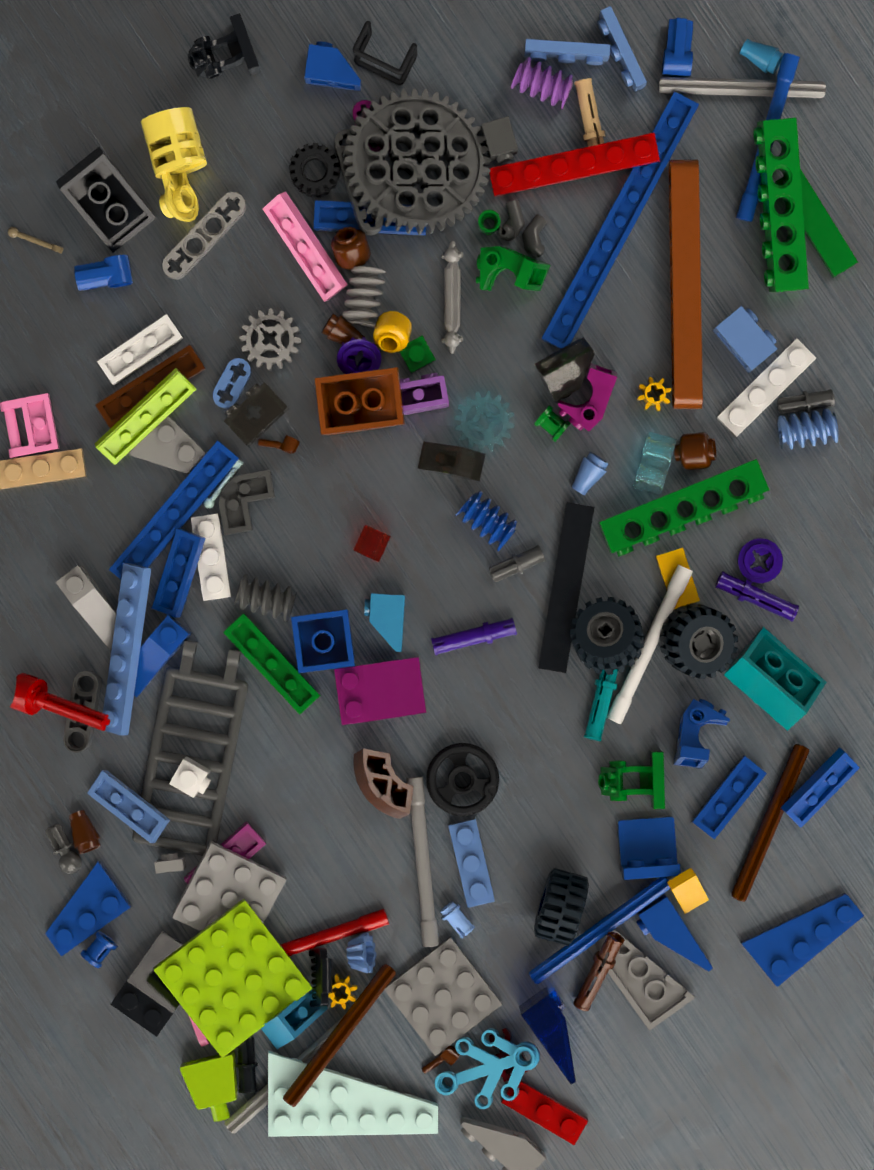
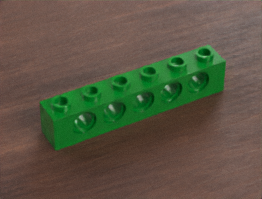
(790, 190)
(748, 475)

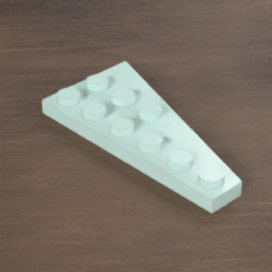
(342, 1105)

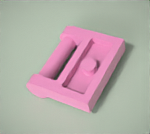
(38, 423)

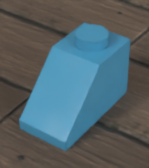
(387, 617)
(292, 1021)

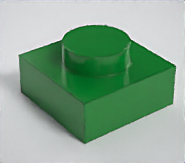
(417, 354)

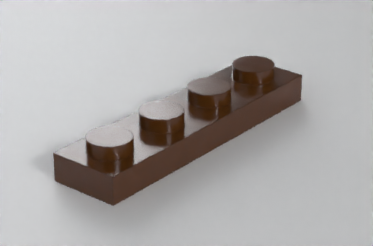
(124, 399)

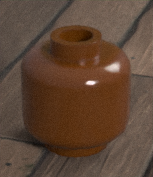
(350, 248)
(695, 451)

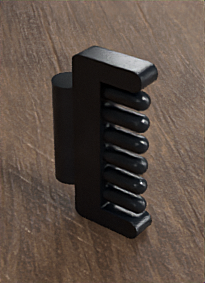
(323, 977)

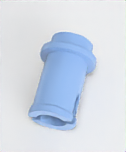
(457, 919)

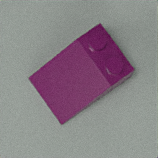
(380, 691)

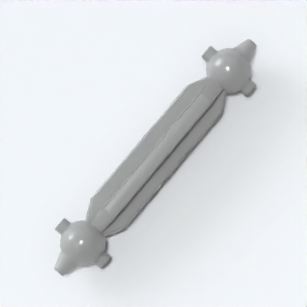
(452, 297)

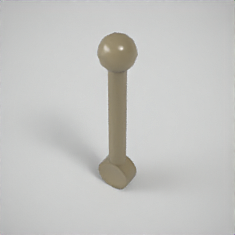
(13, 232)

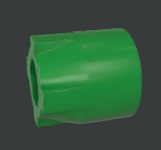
(489, 214)

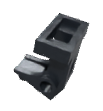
(203, 61)

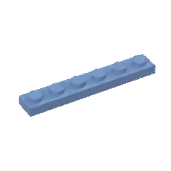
(126, 647)

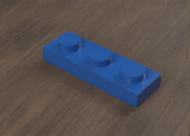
(178, 573)
(820, 787)
(729, 797)

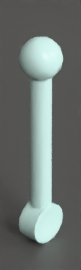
(209, 502)

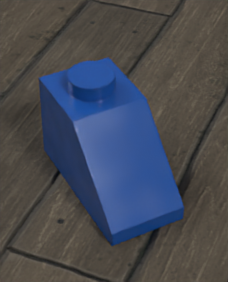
(329, 68)

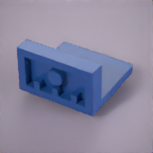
(648, 848)

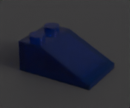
(547, 1021)

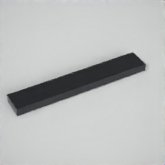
(566, 587)

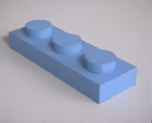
(621, 49)
(567, 51)
(128, 806)
(471, 863)

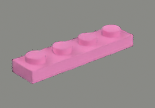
(305, 246)

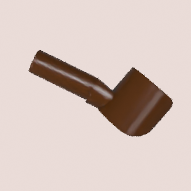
(288, 445)
(448, 1055)

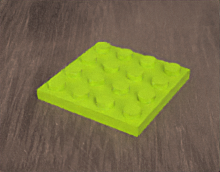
(232, 978)

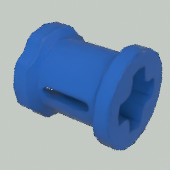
(99, 949)

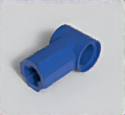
(678, 53)
(111, 272)

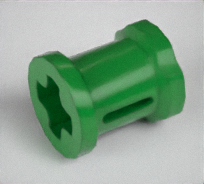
(552, 423)

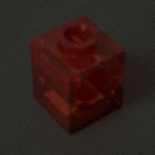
(372, 543)

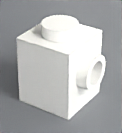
(191, 777)

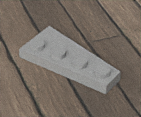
(645, 984)

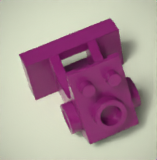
(602, 384)

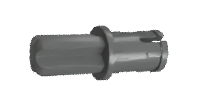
(806, 402)
(516, 564)

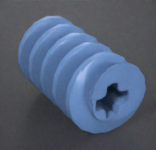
(807, 428)

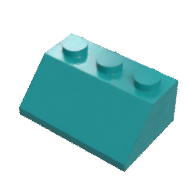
(775, 679)

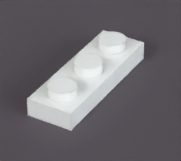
(140, 349)
(212, 561)

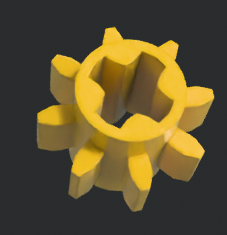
(657, 387)
(343, 998)

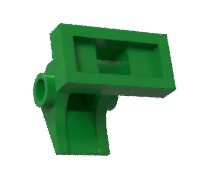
(492, 260)
(650, 778)

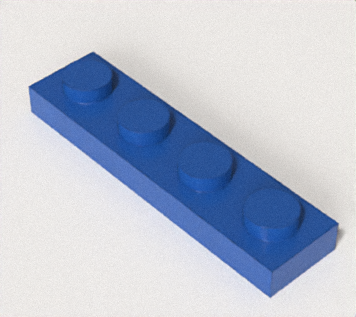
(338, 215)

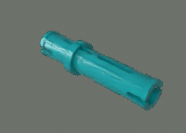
(600, 705)

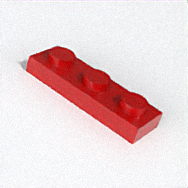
(547, 1112)

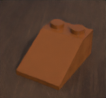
(359, 401)

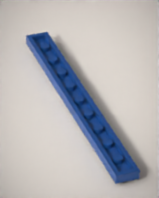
(618, 225)

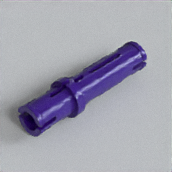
(756, 596)
(474, 636)

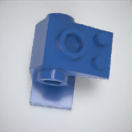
(689, 749)

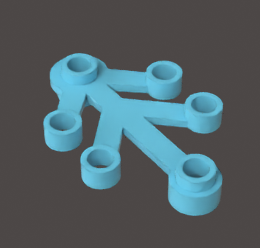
(492, 1067)

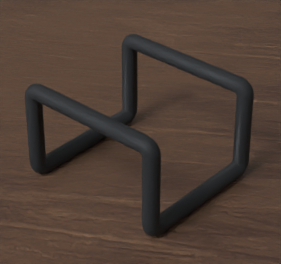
(361, 44)

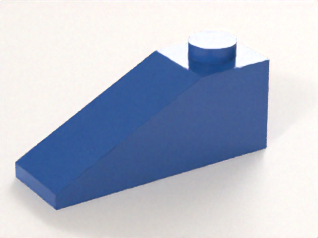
(159, 650)
(667, 927)

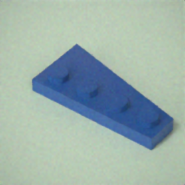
(795, 942)

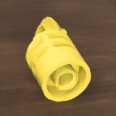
(174, 153)

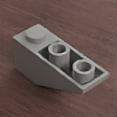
(508, 1146)

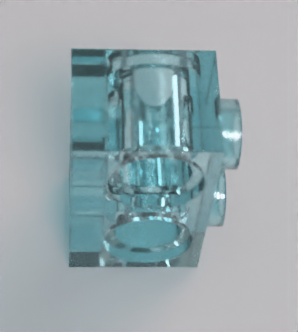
(654, 463)

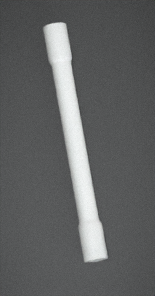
(674, 591)

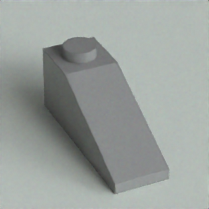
(89, 602)

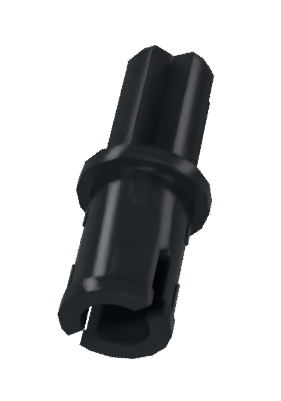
(246, 1066)

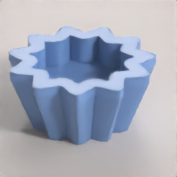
(362, 953)

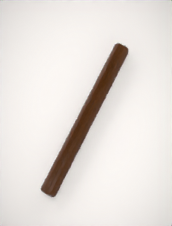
(770, 823)
(339, 1035)

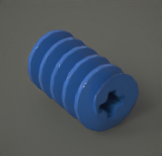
(488, 519)

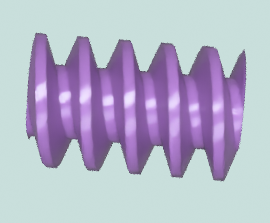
(542, 82)

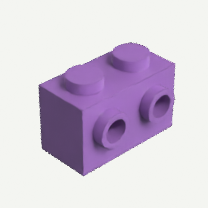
(424, 394)

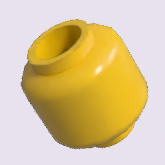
(392, 331)

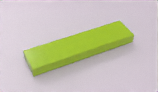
(145, 416)

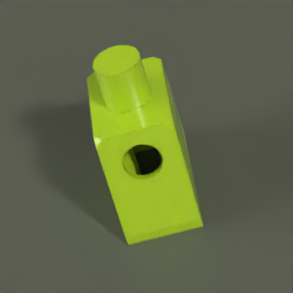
(212, 1083)

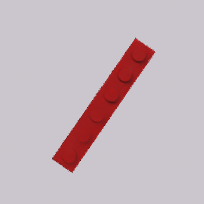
(574, 164)

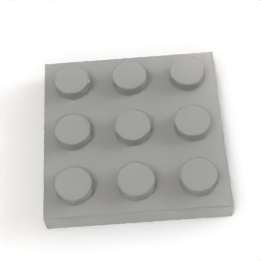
(221, 883)
(443, 996)

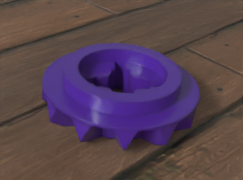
(348, 351)
(773, 562)

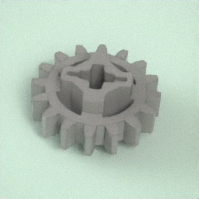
(280, 331)

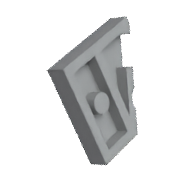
(169, 447)

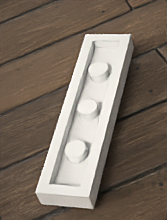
(766, 388)

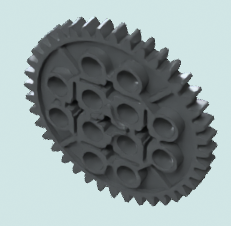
(383, 194)

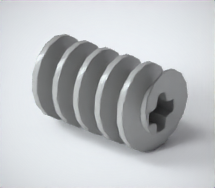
(363, 295)

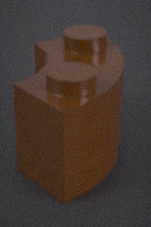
(381, 784)

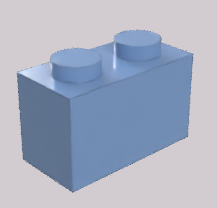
(745, 338)

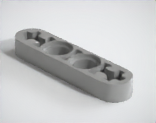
(200, 232)

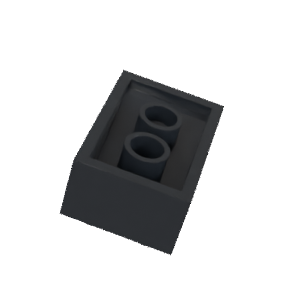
(105, 199)
(144, 994)

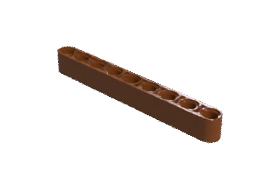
(685, 284)

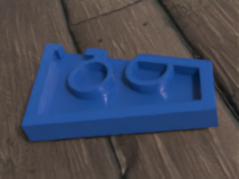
(88, 910)

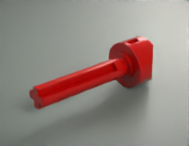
(33, 694)

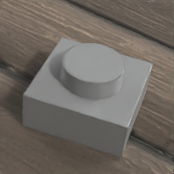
(169, 863)

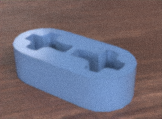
(226, 380)

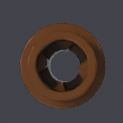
(340, 330)
(83, 832)

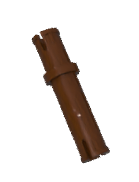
(612, 945)

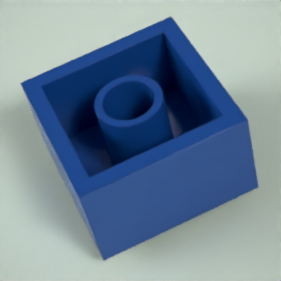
(323, 641)

